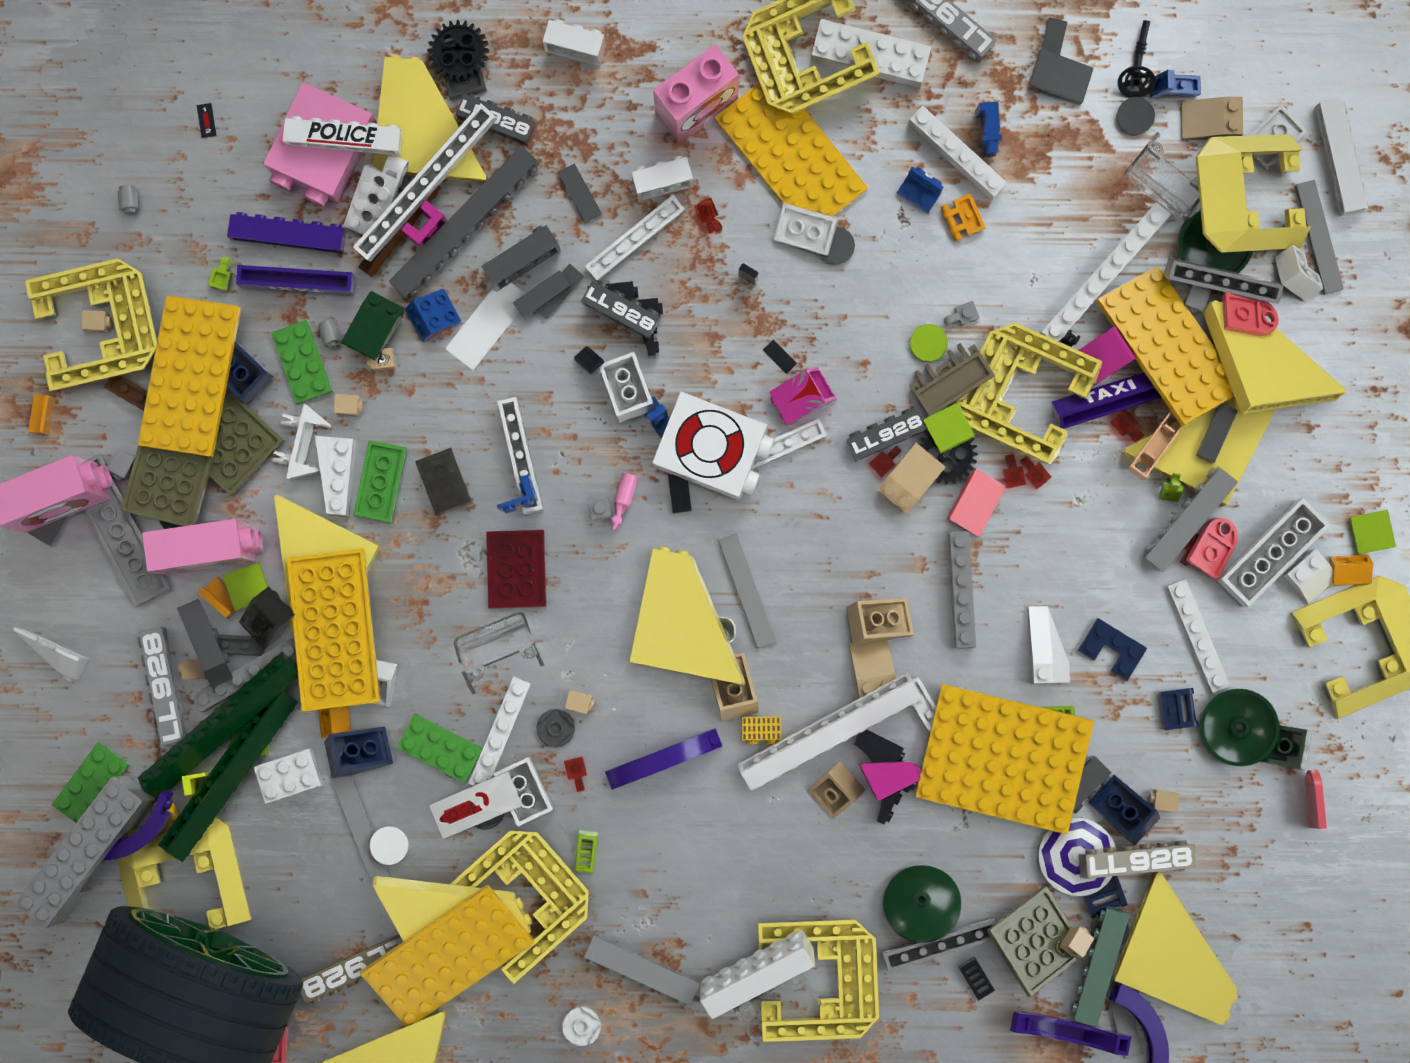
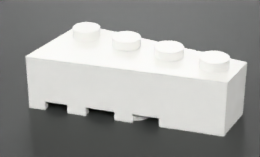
(336, 466)

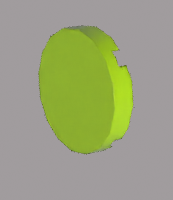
(928, 343)

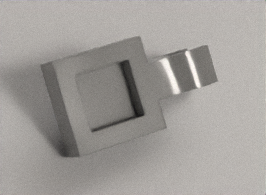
(964, 314)

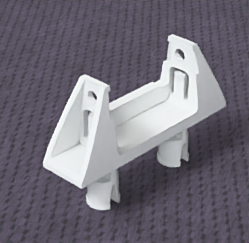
(299, 455)

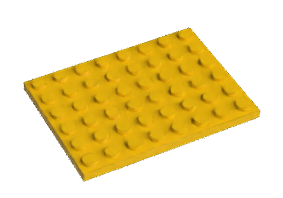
(1004, 758)

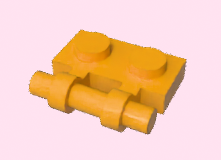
(968, 214)

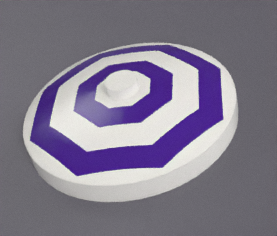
(1060, 858)

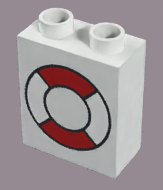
(712, 447)

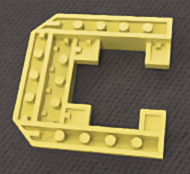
(774, 63)
(1223, 196)
(106, 283)
(1023, 349)
(1373, 601)
(211, 852)
(551, 877)
(857, 980)

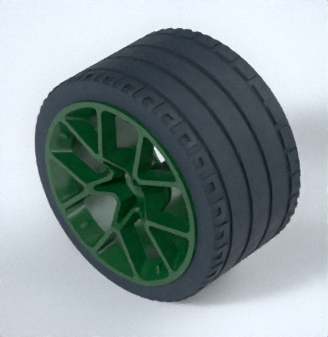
(182, 992)

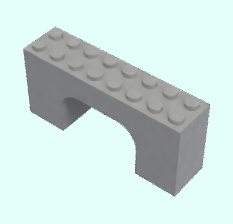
(61, 880)

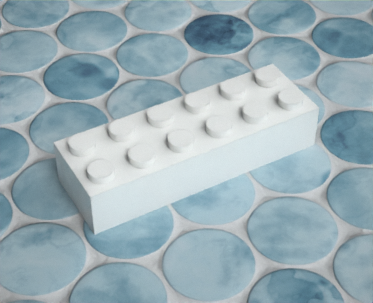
(896, 58)
(1273, 552)
(756, 974)

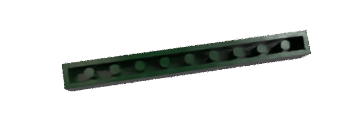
(219, 725)
(226, 777)

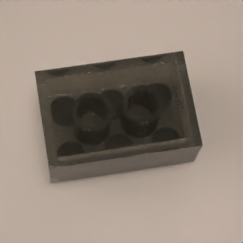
(444, 482)
(266, 617)

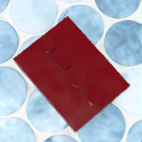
(516, 569)

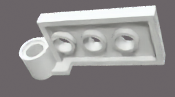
(393, 175)

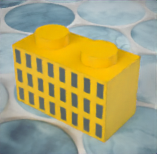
(761, 729)

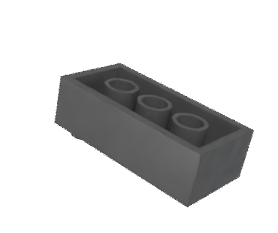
(521, 257)
(205, 643)

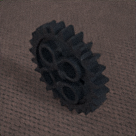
(458, 34)
(964, 464)

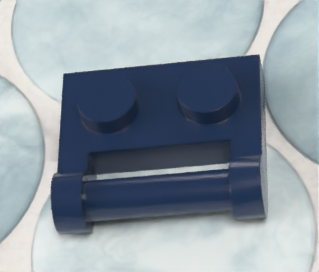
(1172, 709)
(1110, 888)

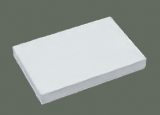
(1277, 123)
(805, 229)

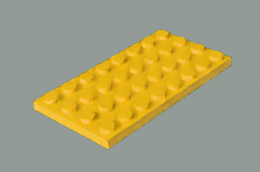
(791, 154)
(1168, 345)
(189, 376)
(333, 630)
(447, 956)

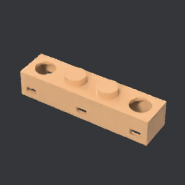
(1155, 447)

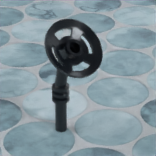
(1135, 71)

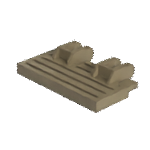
(952, 381)

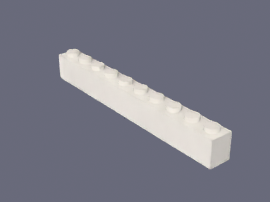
(425, 182)
(1106, 272)
(829, 731)

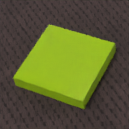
(949, 428)
(1372, 532)
(245, 585)

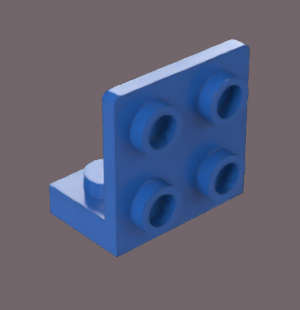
(920, 189)
(432, 314)
(527, 489)

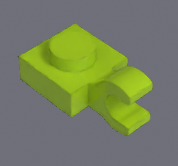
(220, 277)
(1173, 490)

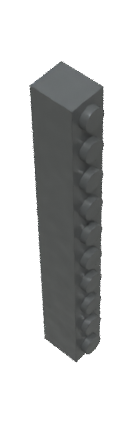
(464, 223)

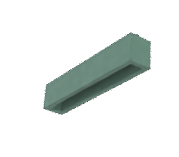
(1101, 966)

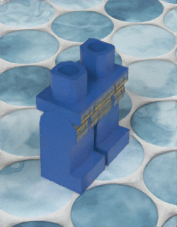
(990, 126)

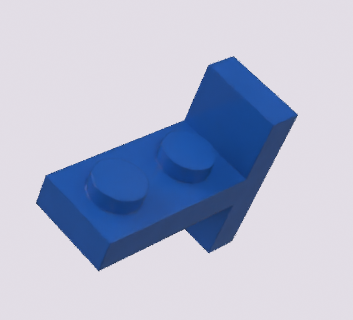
(1175, 84)
(658, 417)

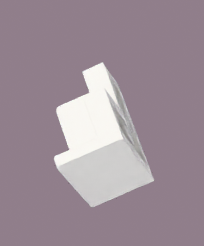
(1296, 274)

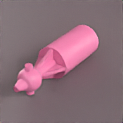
(623, 497)

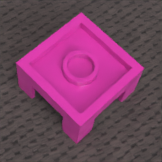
(436, 221)

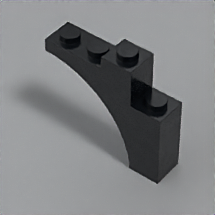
(631, 292)
(883, 750)

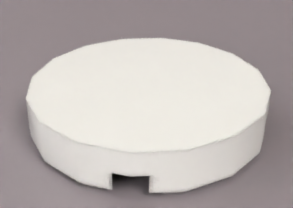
(388, 845)
(581, 1026)

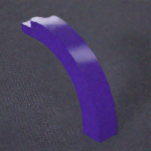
(663, 759)
(148, 832)
(1148, 1020)
(1071, 1031)

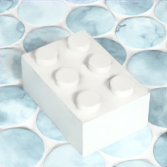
(574, 42)
(662, 178)
(626, 387)
(288, 775)
(530, 791)

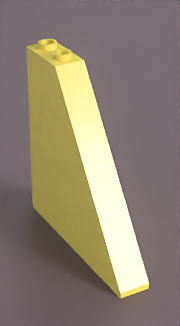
(417, 108)
(1268, 369)
(1233, 457)
(310, 534)
(679, 622)
(418, 903)
(1172, 959)
(408, 1044)

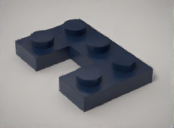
(1128, 648)

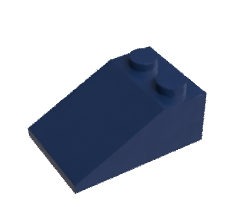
(246, 375)
(357, 751)
(1125, 810)

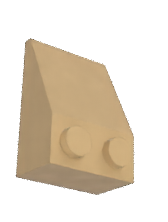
(1212, 118)
(911, 478)
(879, 620)
(871, 666)
(736, 699)

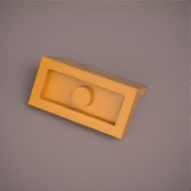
(41, 414)
(1352, 569)
(218, 596)
(334, 721)

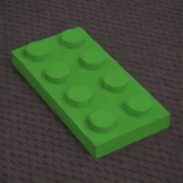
(301, 362)
(380, 481)
(439, 748)
(89, 781)

